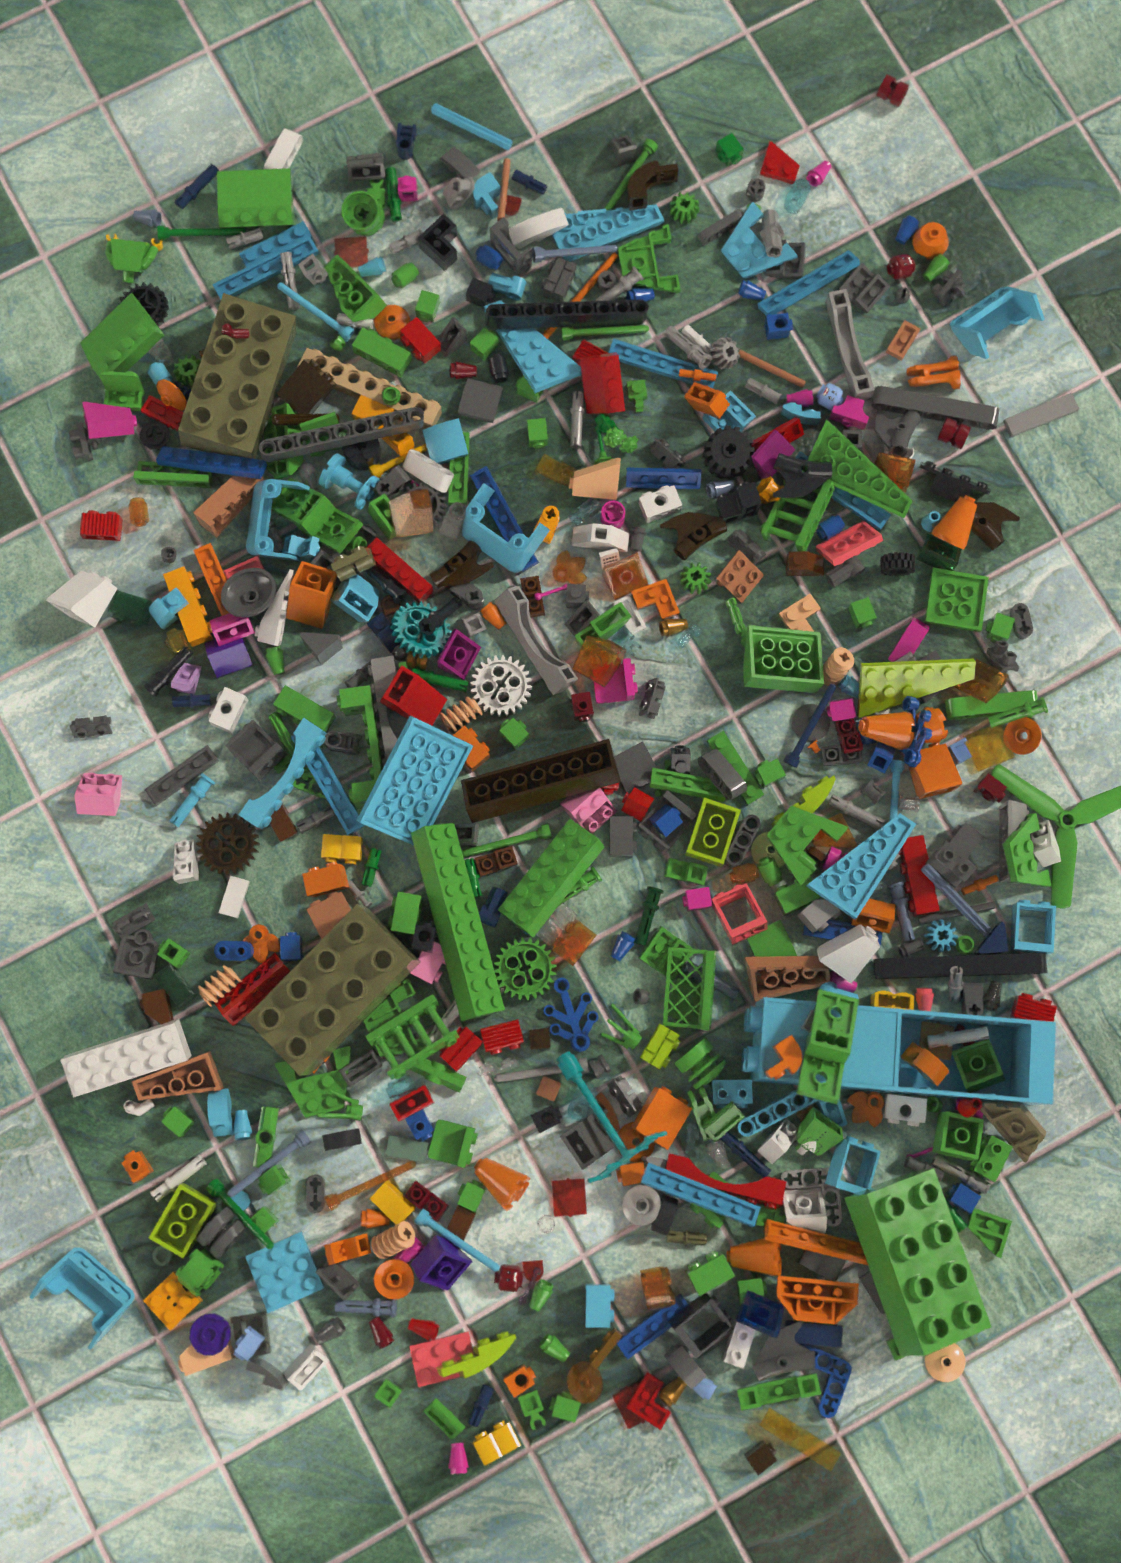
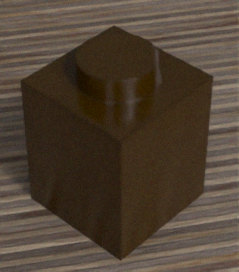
(539, 1039)
(761, 1457)

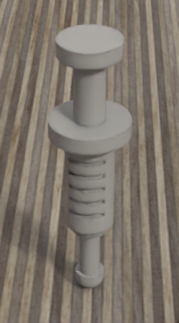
(359, 895)

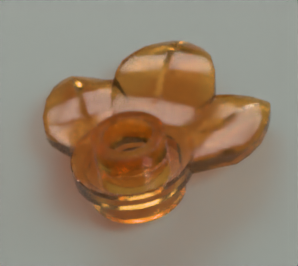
(572, 568)

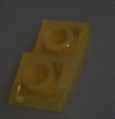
(555, 470)

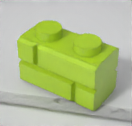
(660, 1046)

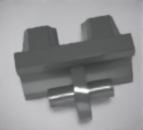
(952, 288)
(84, 449)
(1002, 658)

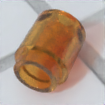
(138, 512)
(744, 874)

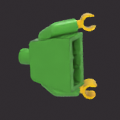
(131, 255)

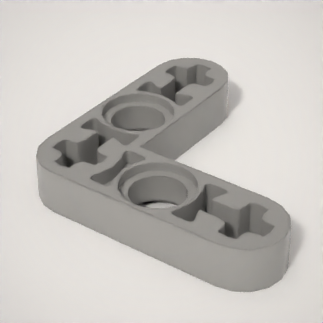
(824, 1189)

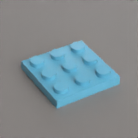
(285, 1272)

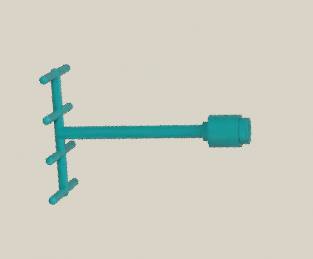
(573, 1071)

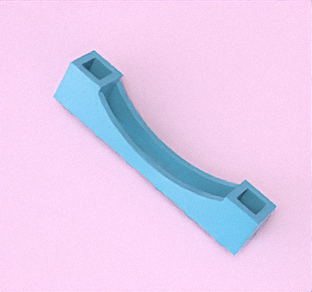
(261, 809)

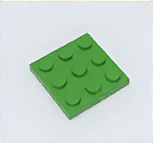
(956, 600)

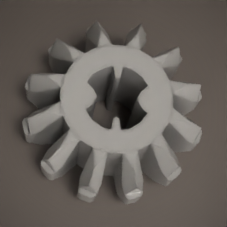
(724, 353)

